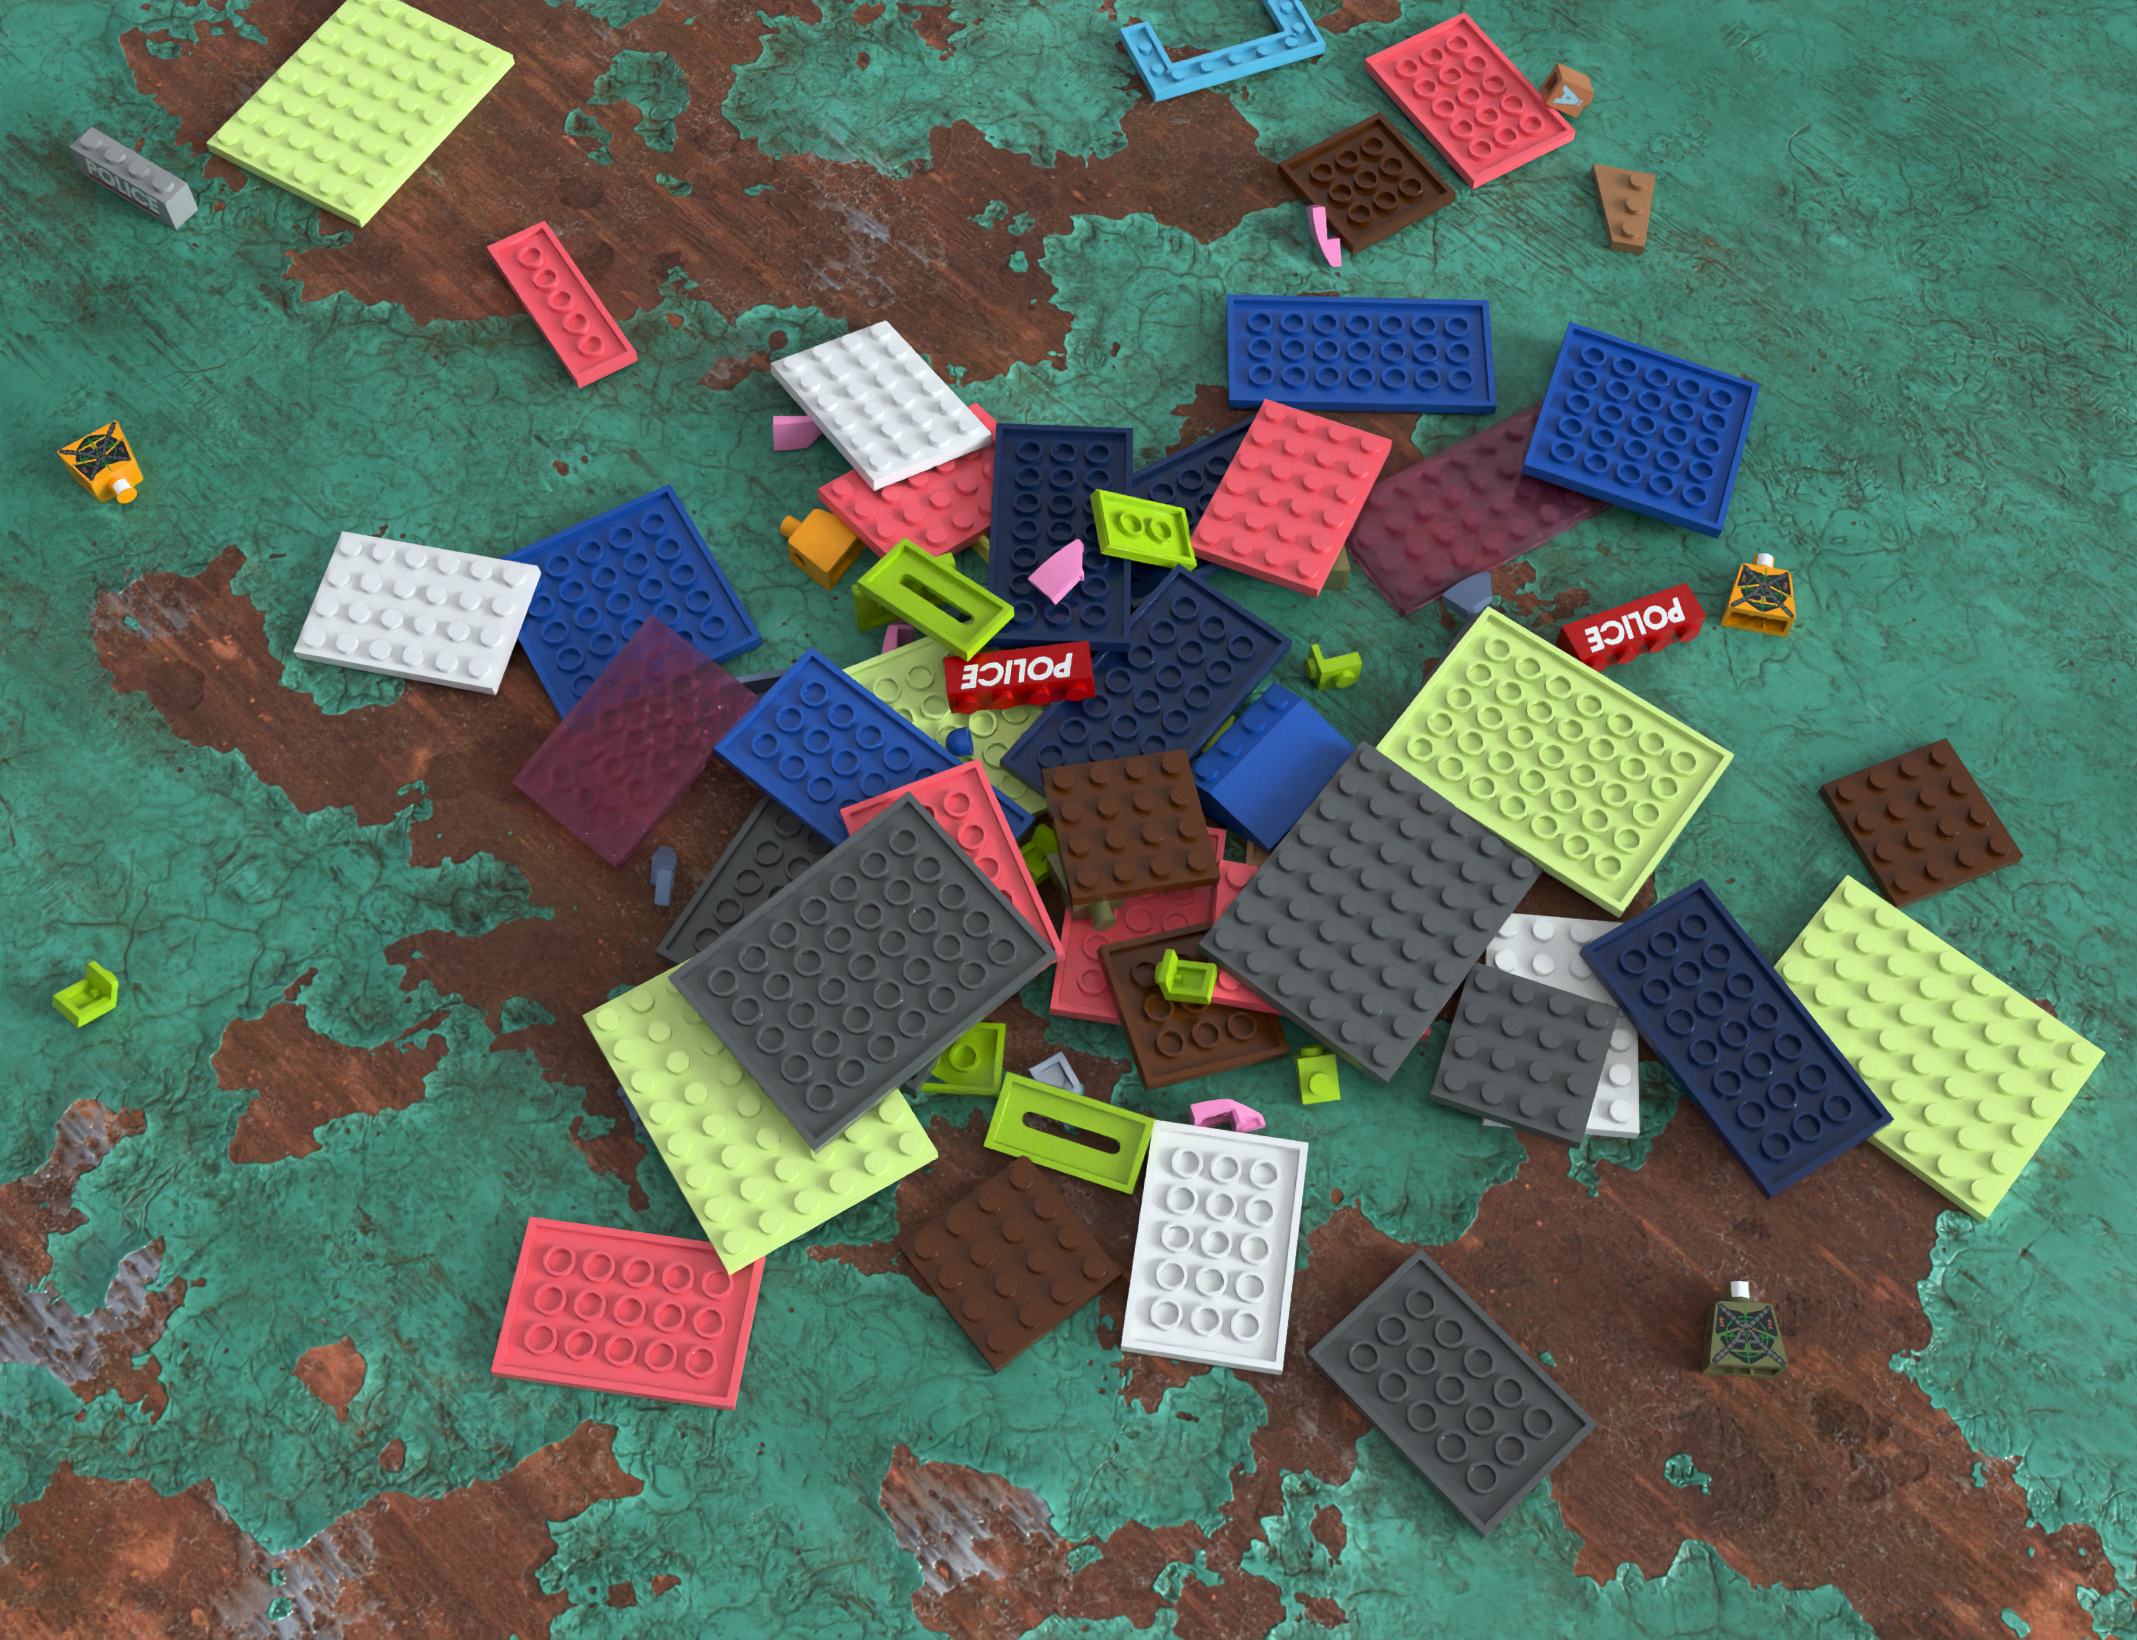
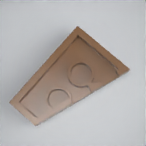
(1625, 206)

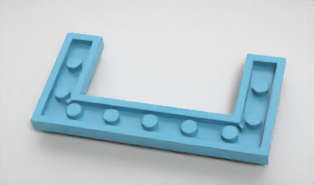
(1165, 80)

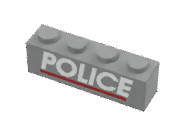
(134, 178)

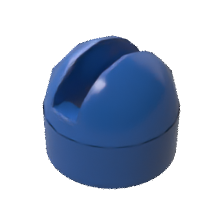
(960, 742)

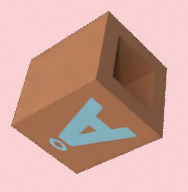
(1567, 90)

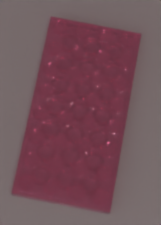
(1461, 515)

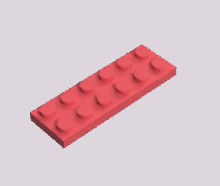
(562, 304)

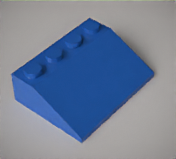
(1269, 767)

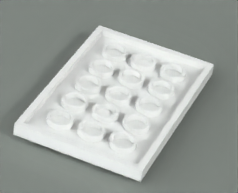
(880, 404)
(418, 612)
(1548, 953)
(1216, 1247)

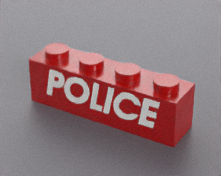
(1633, 628)
(1019, 677)

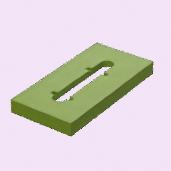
(962, 593)
(1013, 1137)

